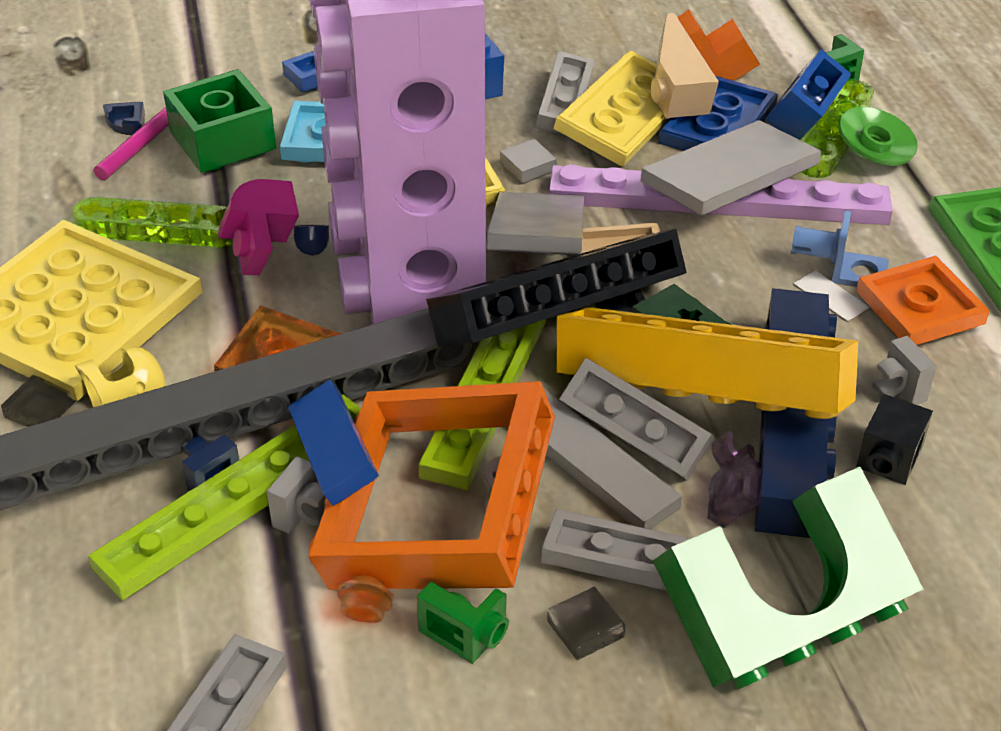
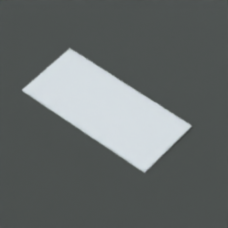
(839, 300)

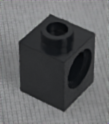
(894, 439)

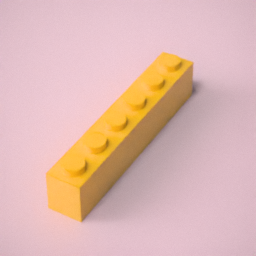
(713, 359)

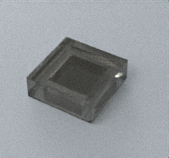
(37, 402)
(586, 623)

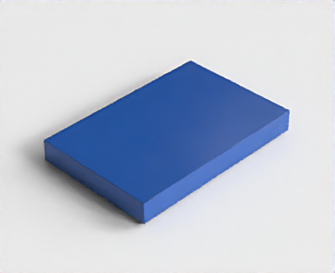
(732, 108)

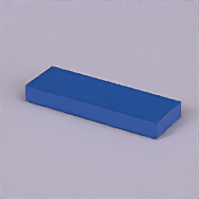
(332, 442)

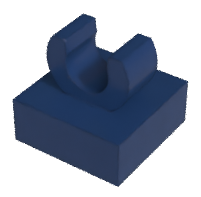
(207, 459)

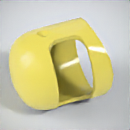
(137, 374)

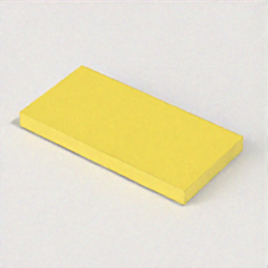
(616, 111)

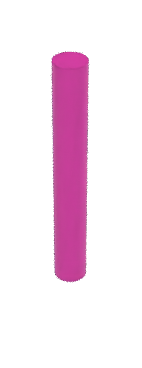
(132, 145)

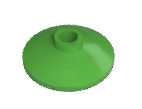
(878, 136)

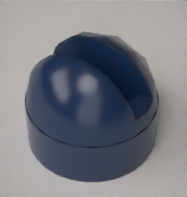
(311, 238)

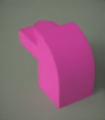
(257, 216)

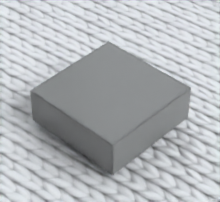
(527, 160)

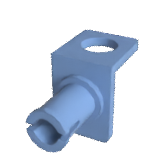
(832, 246)

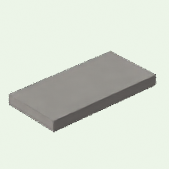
(730, 167)
(537, 224)

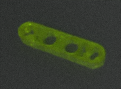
(834, 149)
(111, 216)

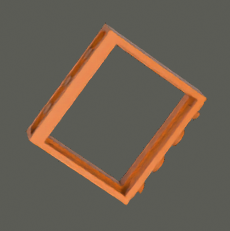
(450, 564)

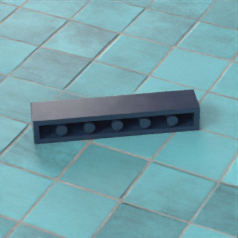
(792, 444)

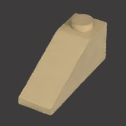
(682, 77)

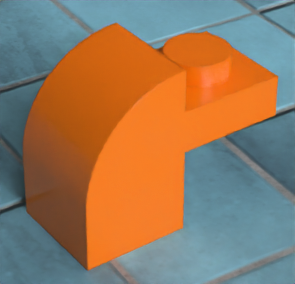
(722, 49)

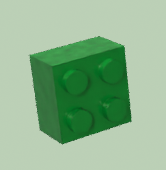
(220, 120)

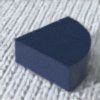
(125, 117)

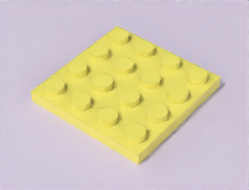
(81, 301)

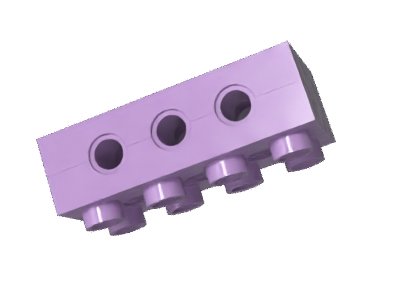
(403, 148)

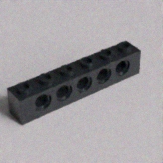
(554, 288)

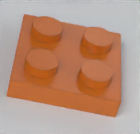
(922, 300)

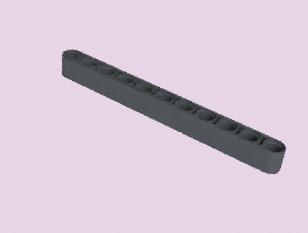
(216, 404)

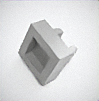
(906, 372)
(296, 497)

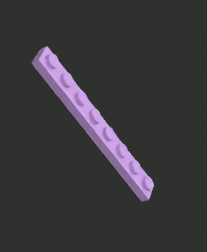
(784, 199)

